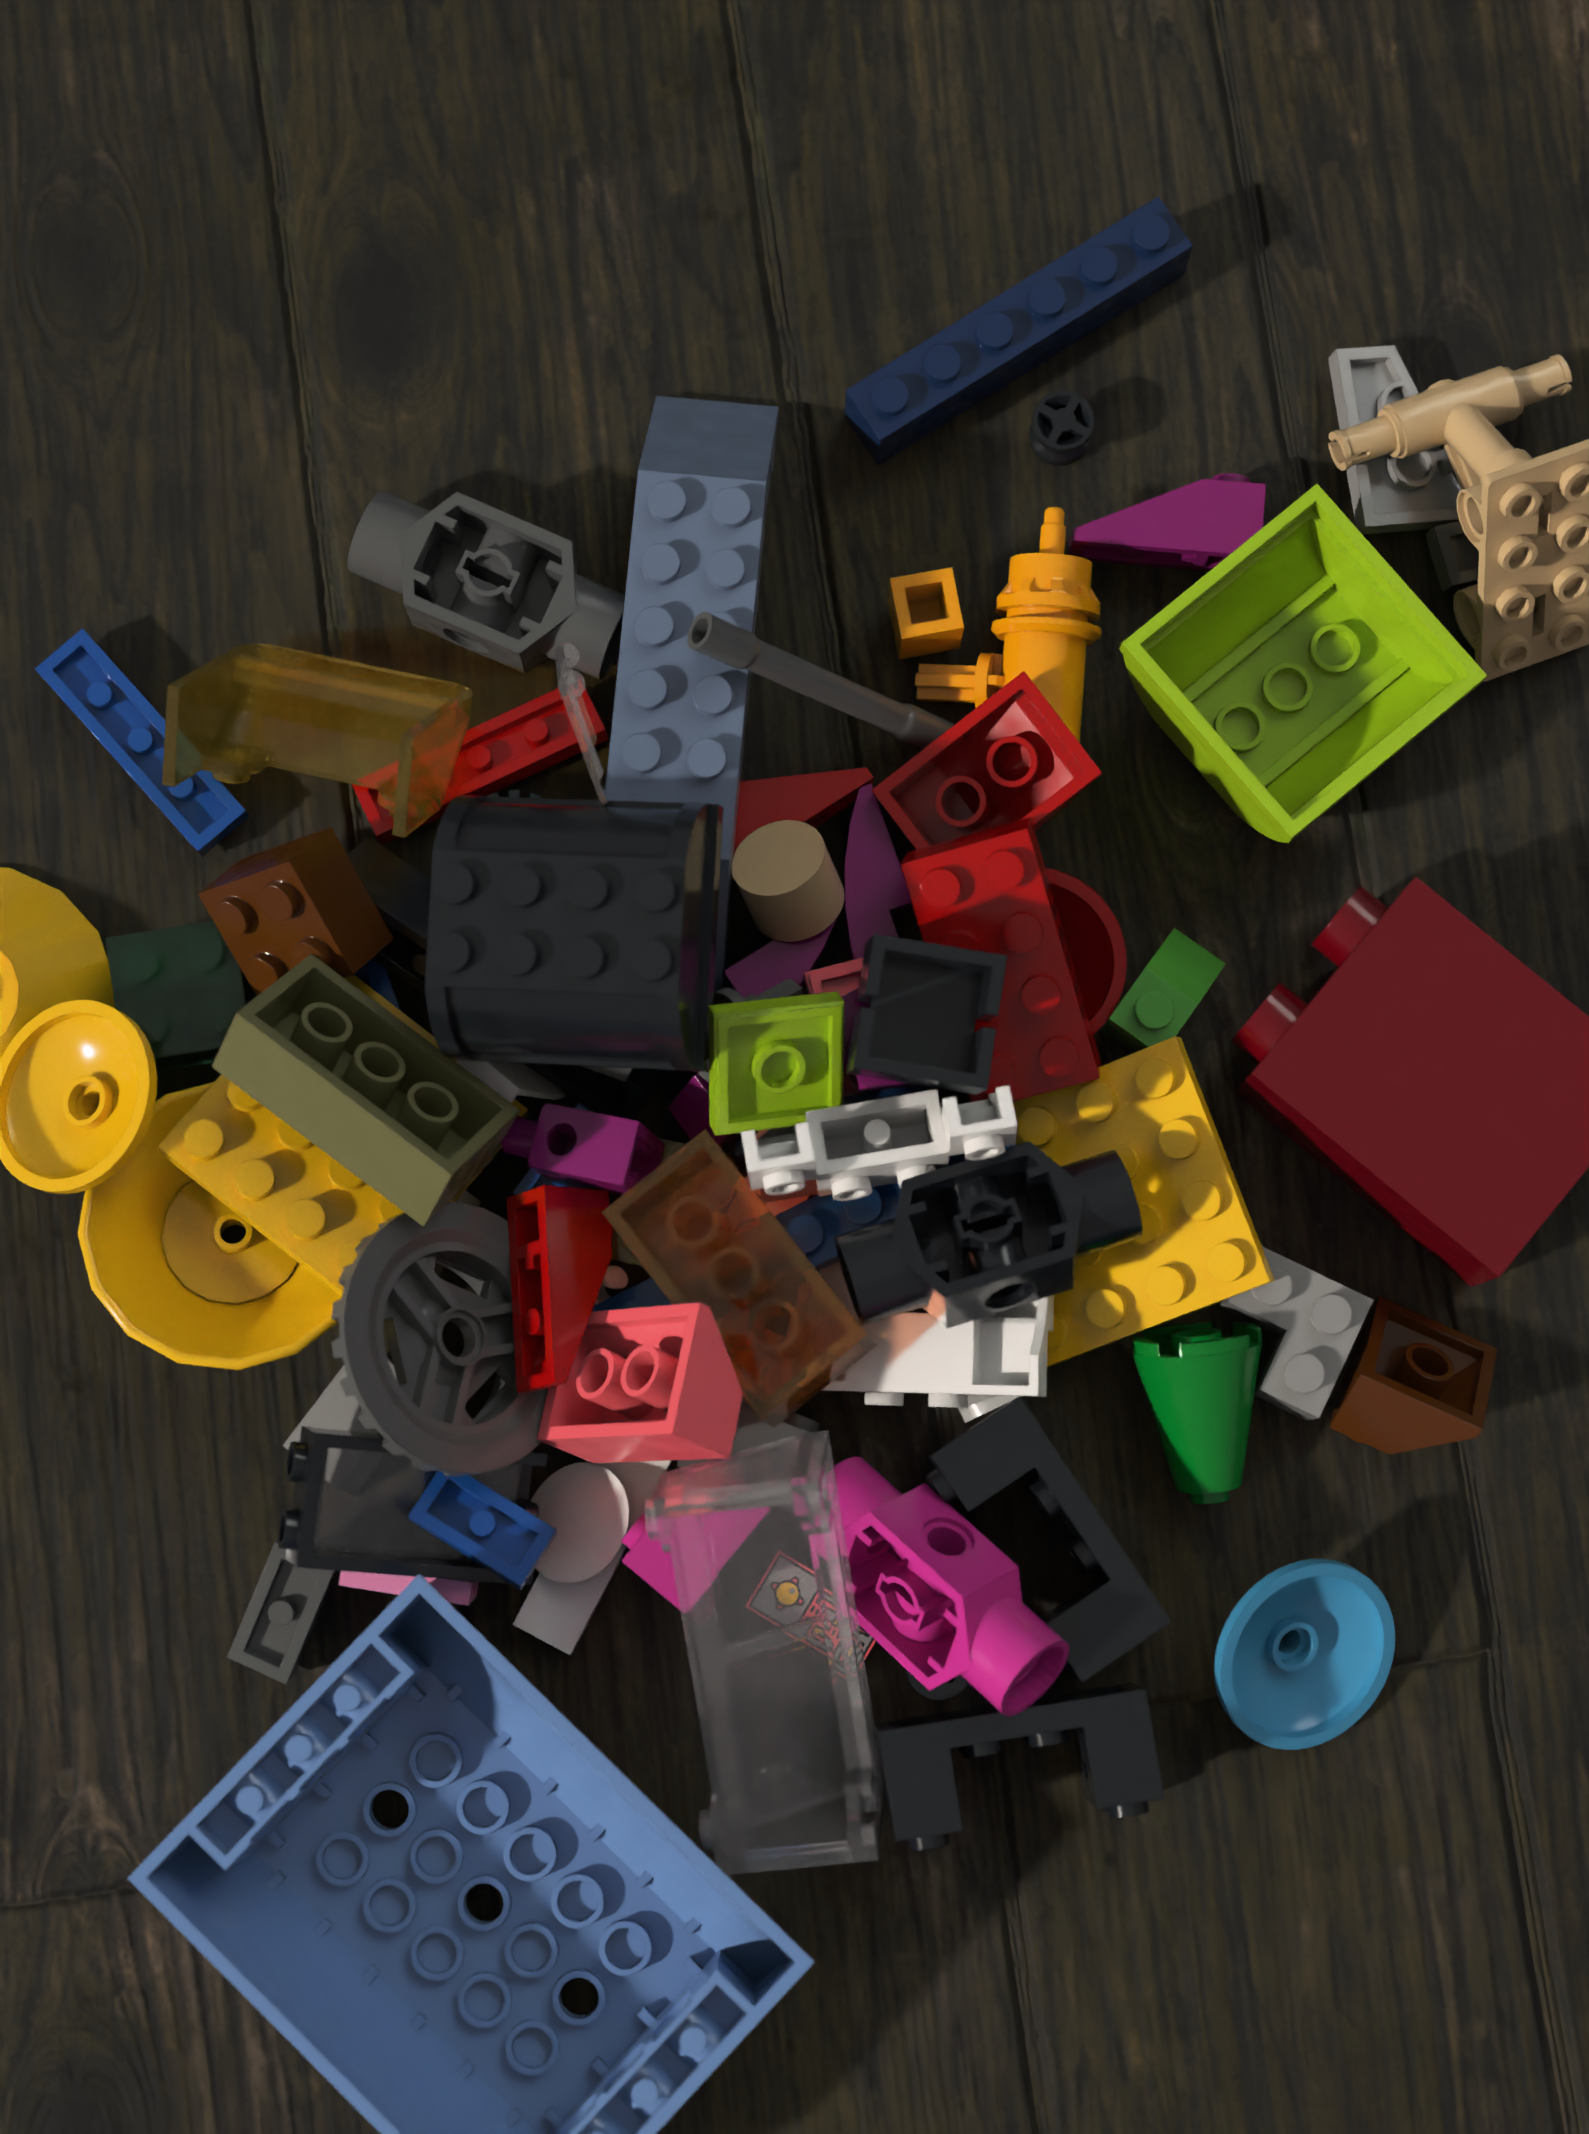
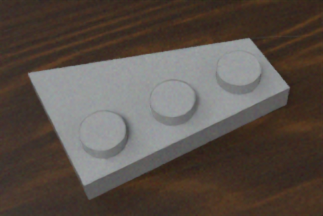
(1389, 490)

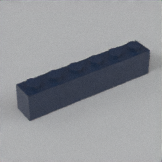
(1017, 330)

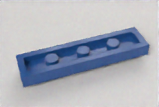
(136, 738)

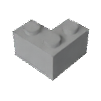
(1313, 1333)

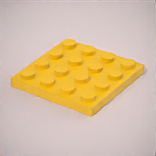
(279, 1176)
(1192, 1213)

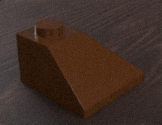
(1413, 1383)

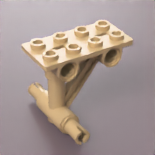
(1514, 508)

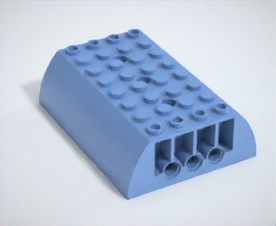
(365, 1930)

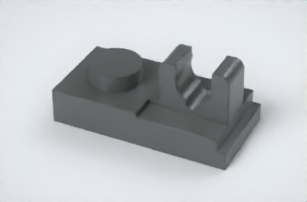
(280, 1617)

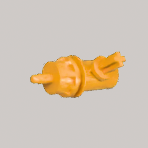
(1043, 632)

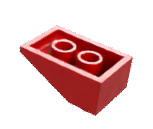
(989, 770)

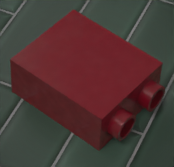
(1429, 1078)

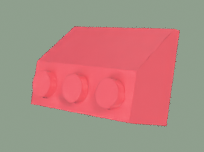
(646, 1389)

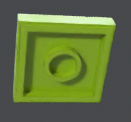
(774, 1061)

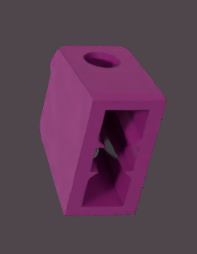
(607, 1151)

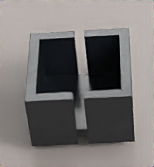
(925, 1014)

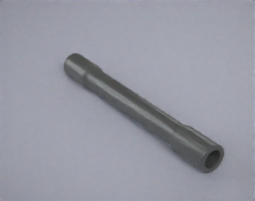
(745, 651)

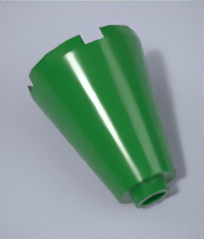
(1201, 1401)

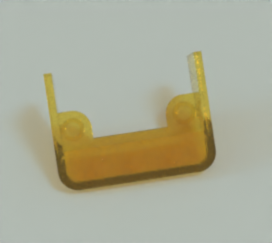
(318, 720)

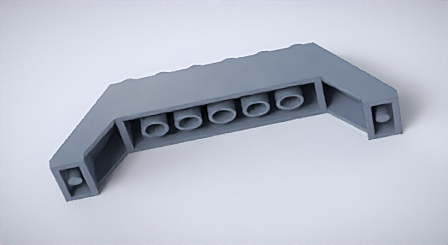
(691, 553)

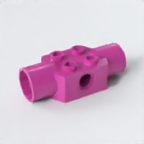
(942, 1593)

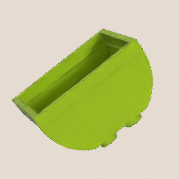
(1296, 668)

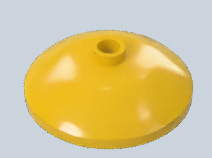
(51, 1093)

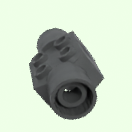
(488, 582)

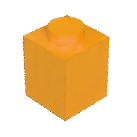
(925, 613)

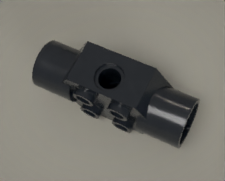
(988, 1235)

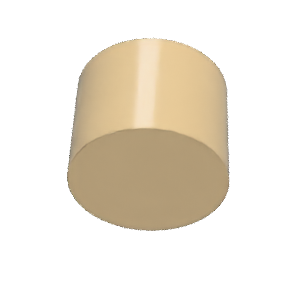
(788, 880)

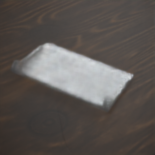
(571, 686)

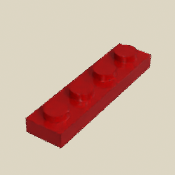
(500, 754)

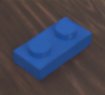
(483, 1526)

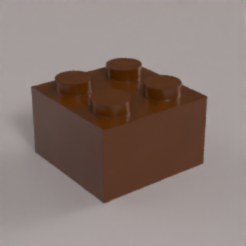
(295, 905)

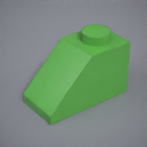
(1164, 994)

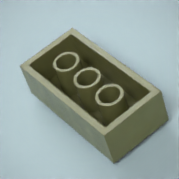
(365, 1088)

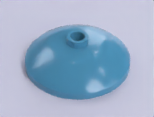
(1323, 1669)

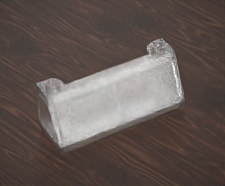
(774, 1656)

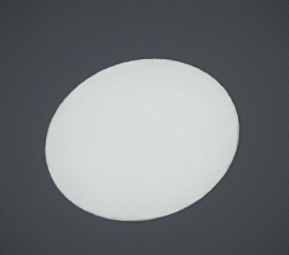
(590, 1519)

